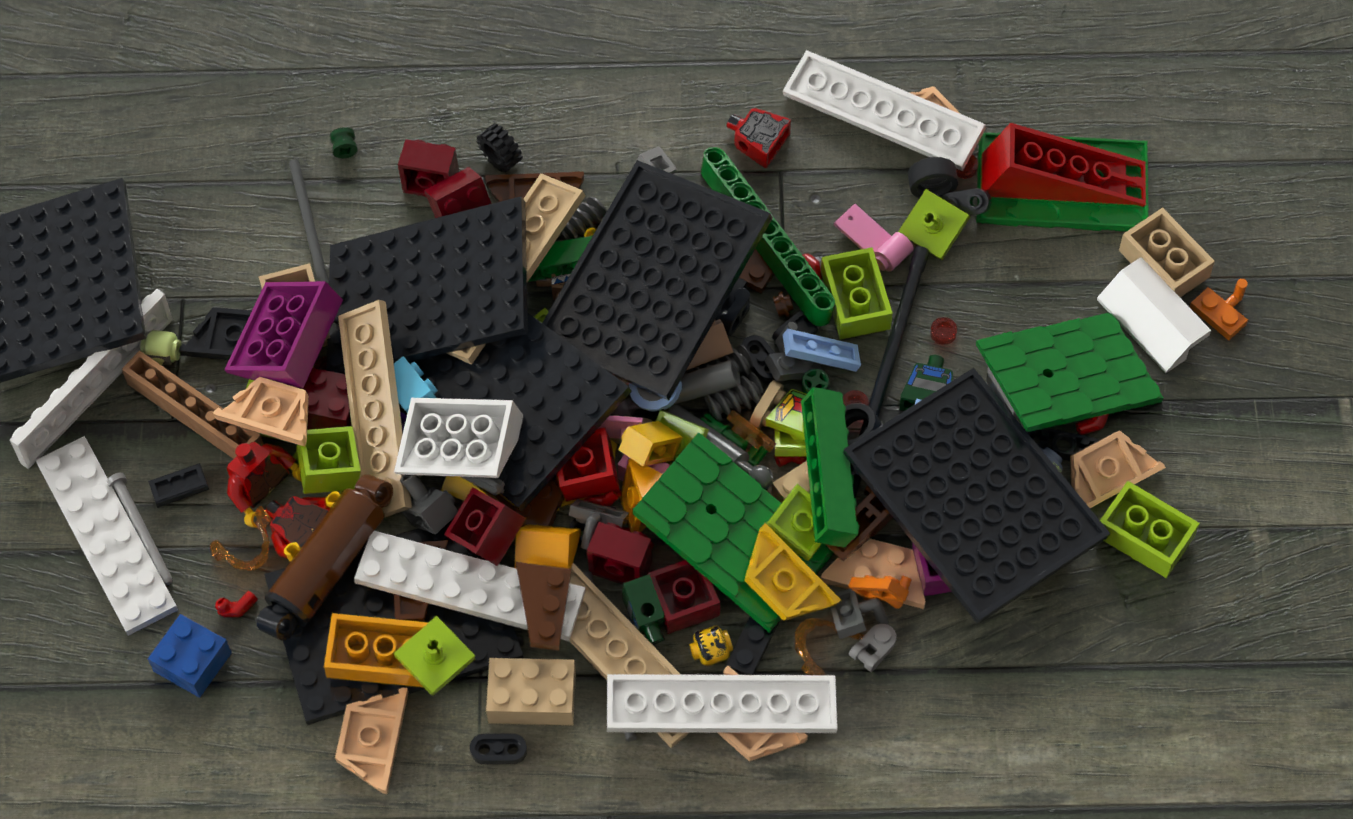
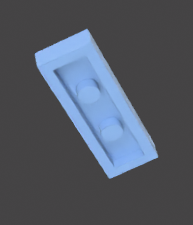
(821, 350)

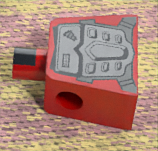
(760, 134)

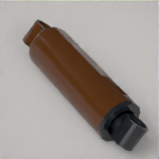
(324, 557)

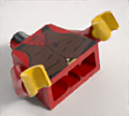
(256, 473)
(296, 521)

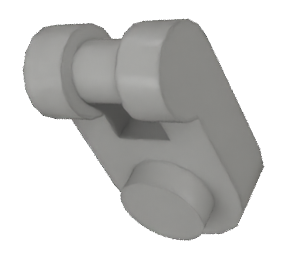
(880, 639)

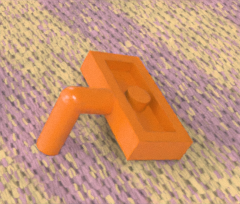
(1220, 312)
(886, 588)

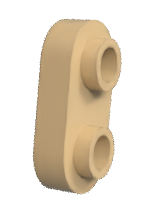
(770, 398)

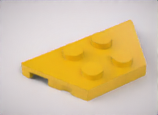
(785, 579)

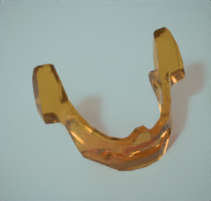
(220, 552)
(801, 632)

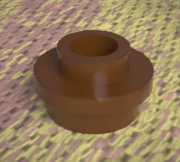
(783, 304)

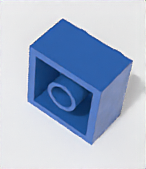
(189, 655)

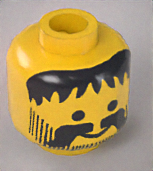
(711, 645)

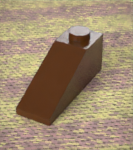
(871, 519)

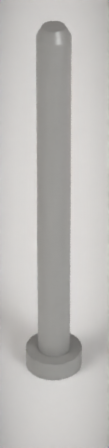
(118, 483)

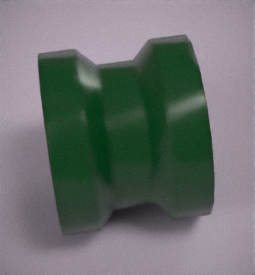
(343, 142)
(814, 378)

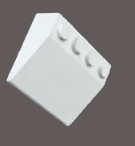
(458, 437)

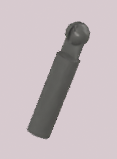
(695, 385)
(739, 456)

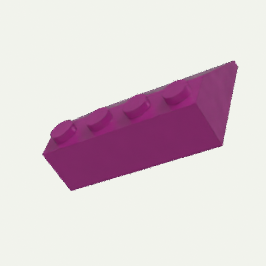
(285, 332)

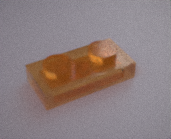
(745, 428)

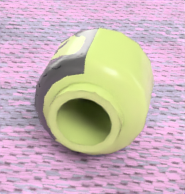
(161, 347)

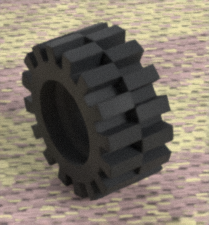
(499, 148)

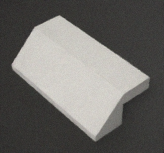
(1153, 314)

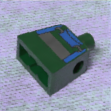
(924, 381)
(641, 599)

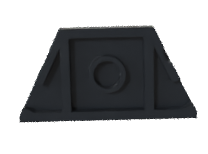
(216, 334)

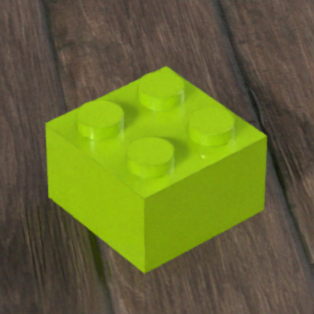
(329, 460)

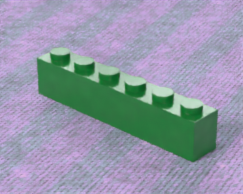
(829, 468)

